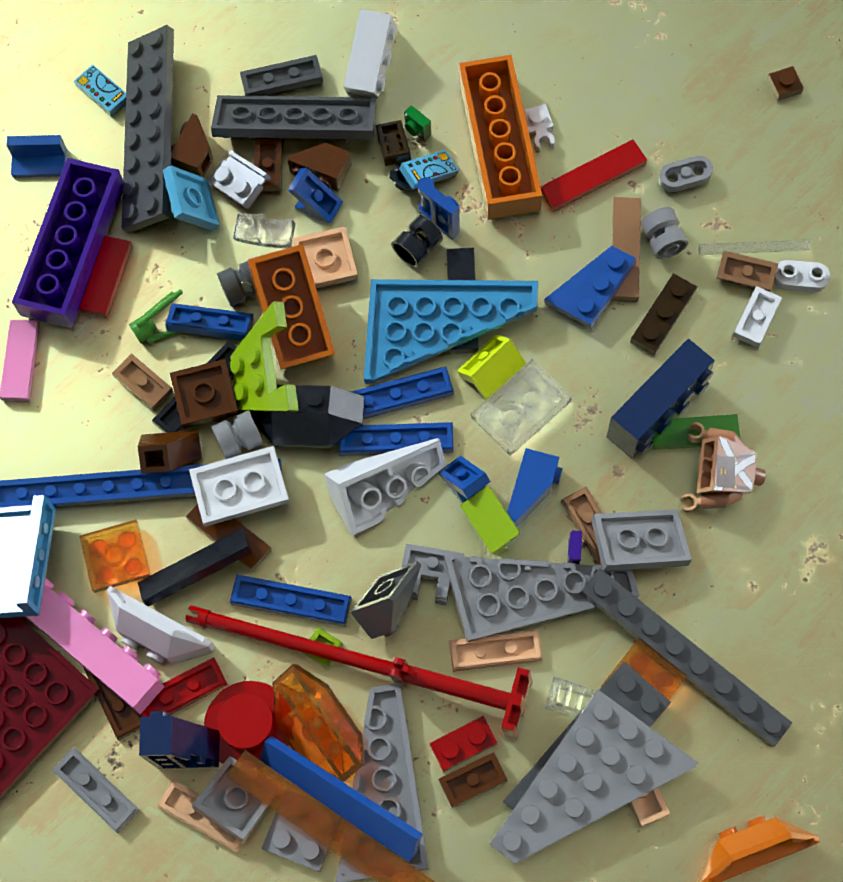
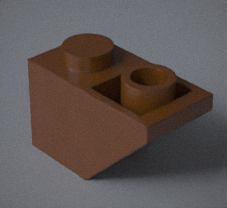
(192, 148)
(325, 161)
(168, 450)

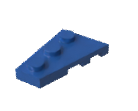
(593, 287)

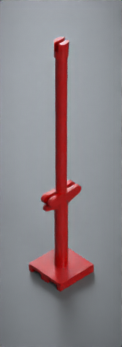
(398, 670)

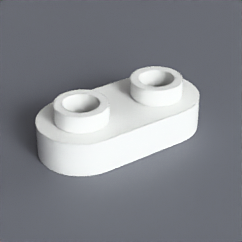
(802, 276)

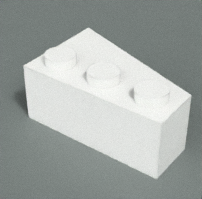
(370, 54)

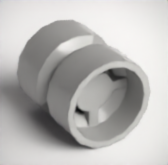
(665, 235)
(237, 435)

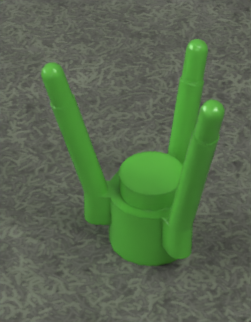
(144, 325)

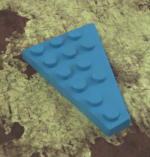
(428, 317)

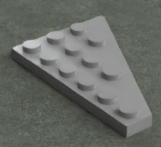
(592, 772)

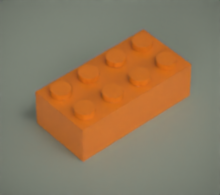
(288, 279)

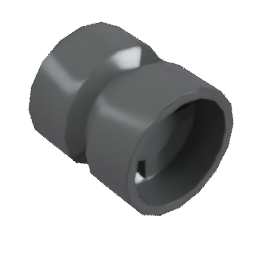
(232, 286)

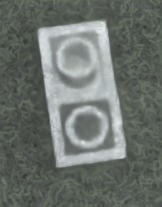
(259, 231)

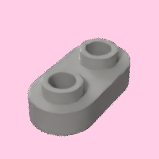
(684, 174)

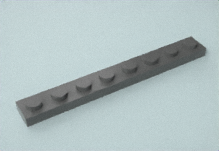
(687, 658)

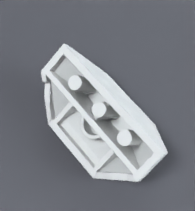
(154, 631)

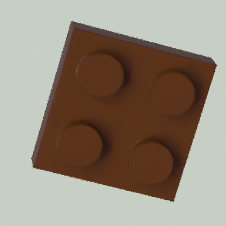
(204, 393)

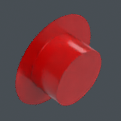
(243, 718)

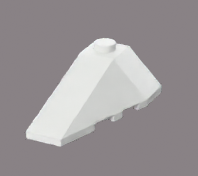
(373, 485)

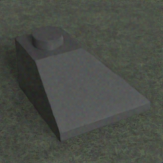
(386, 601)

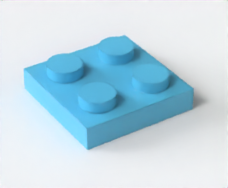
(191, 198)

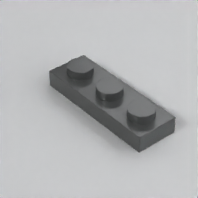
(282, 76)

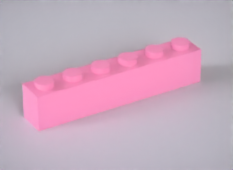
(96, 650)

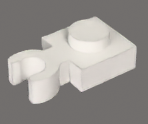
(539, 125)

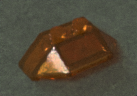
(317, 723)

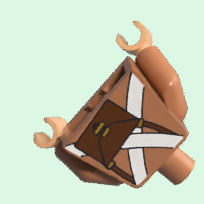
(725, 468)

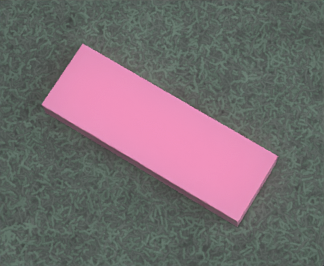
(19, 360)

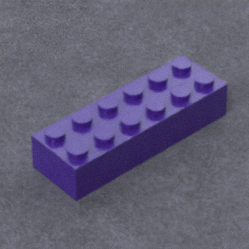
(68, 243)

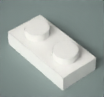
(757, 317)

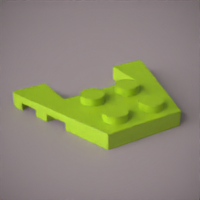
(254, 367)

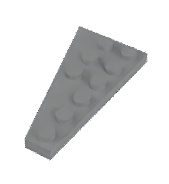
(519, 593)
(387, 770)

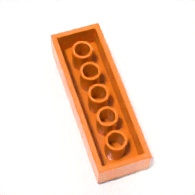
(500, 137)

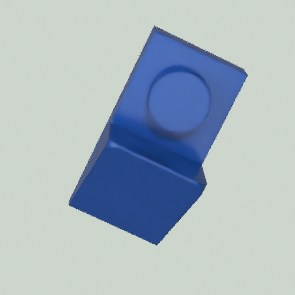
(314, 196)
(464, 478)

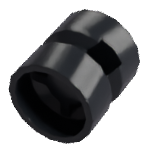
(420, 237)

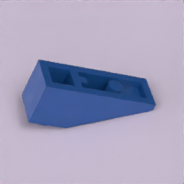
(533, 483)

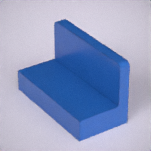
(36, 155)

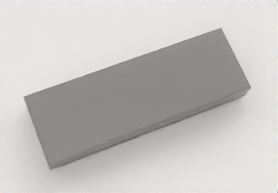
(95, 790)

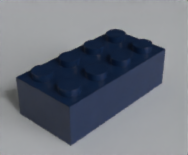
(660, 399)

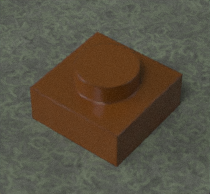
(785, 83)

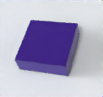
(574, 547)

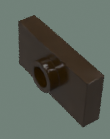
(393, 143)

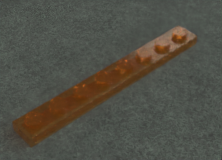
(321, 822)

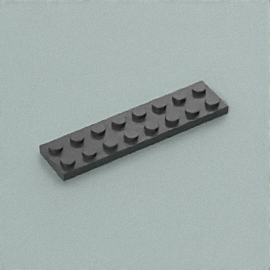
(147, 129)

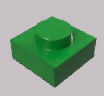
(417, 123)

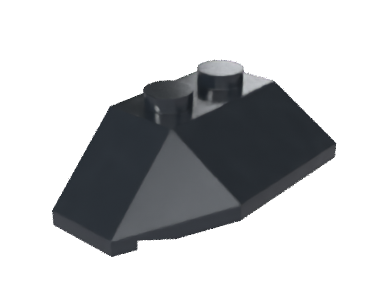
(322, 420)

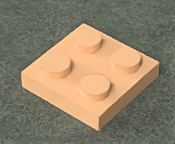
(329, 256)

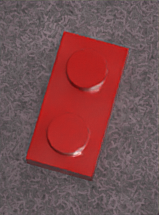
(463, 743)

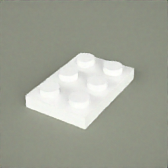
(239, 486)

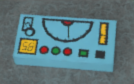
(101, 90)
(434, 166)

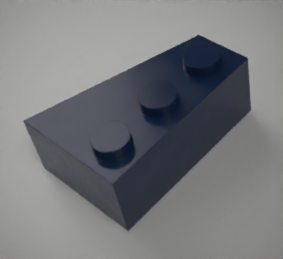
(177, 743)

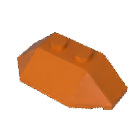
(753, 847)

